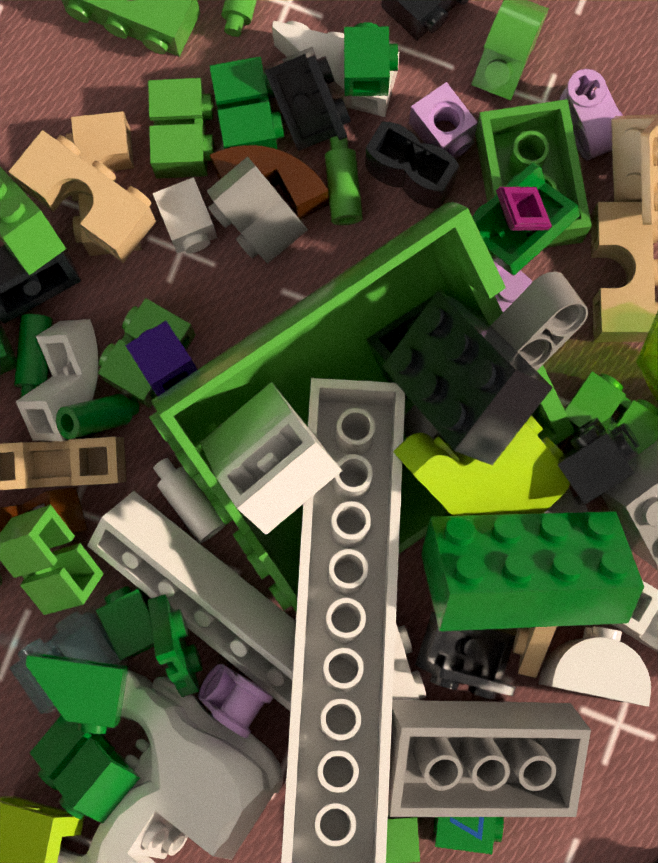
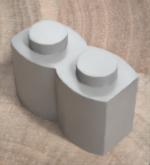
(256, 211)

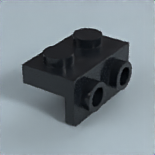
(306, 100)
(467, 658)

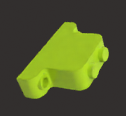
(519, 481)

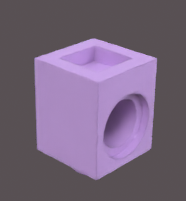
(444, 106)

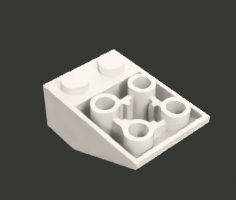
(268, 459)

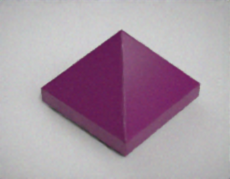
(523, 208)

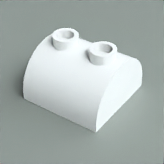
(599, 668)

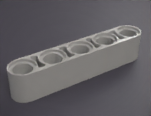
(533, 325)

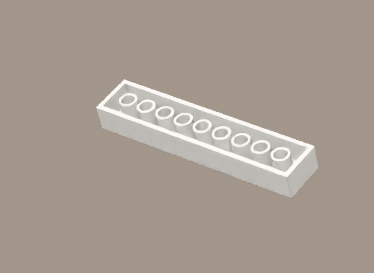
(346, 631)

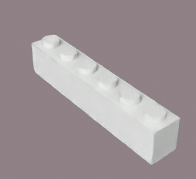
(211, 595)

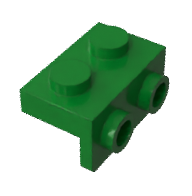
(517, 248)

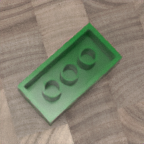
(530, 570)

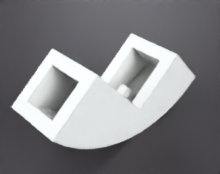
(73, 362)

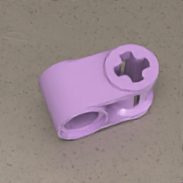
(590, 117)
(232, 698)

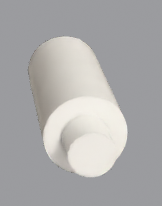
(188, 501)

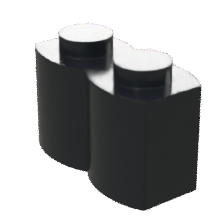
(419, 168)

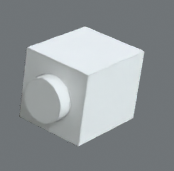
(185, 216)

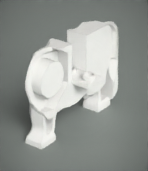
(192, 782)

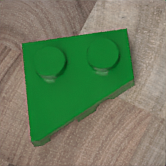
(171, 648)

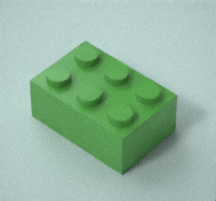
(538, 134)

